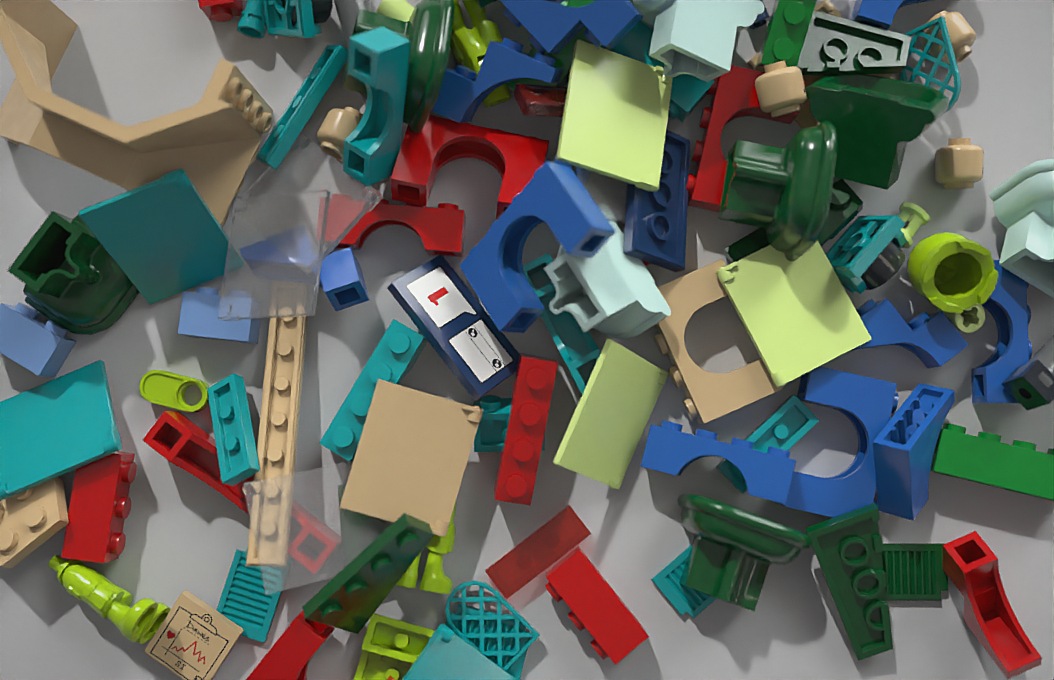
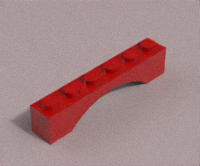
(193, 451)

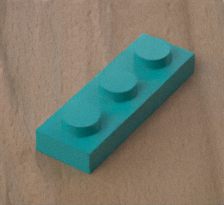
(233, 430)
(778, 430)

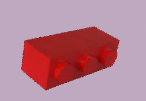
(99, 509)
(595, 606)

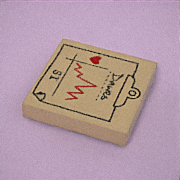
(193, 639)

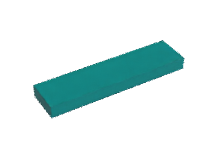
(302, 106)

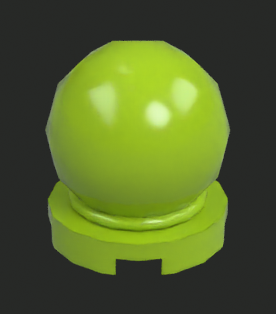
(952, 271)

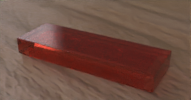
(537, 551)

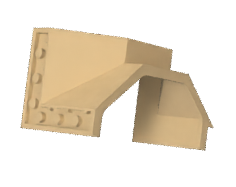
(208, 140)

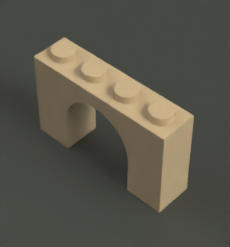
(707, 393)

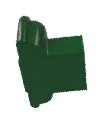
(429, 39)
(873, 122)
(782, 187)
(73, 277)
(733, 549)

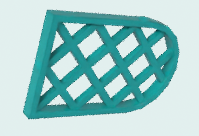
(939, 23)
(481, 599)

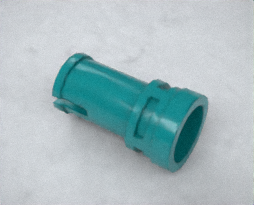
(253, 19)

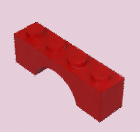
(439, 228)
(525, 429)

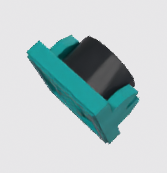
(296, 17)
(874, 257)

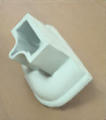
(696, 34)
(1027, 211)
(607, 291)

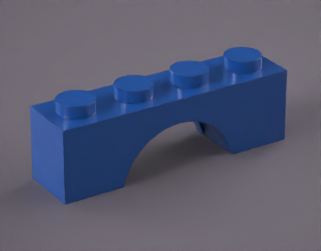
(1013, 348)
(765, 474)

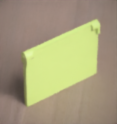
(615, 116)
(793, 310)
(611, 415)

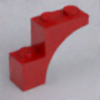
(986, 607)

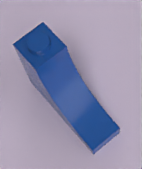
(906, 451)

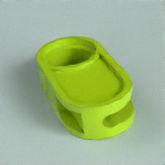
(170, 388)

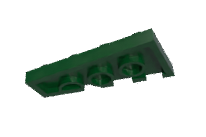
(842, 209)
(853, 569)
(368, 579)

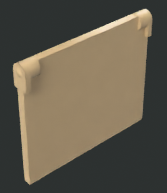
(411, 456)

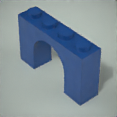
(496, 261)
(869, 407)

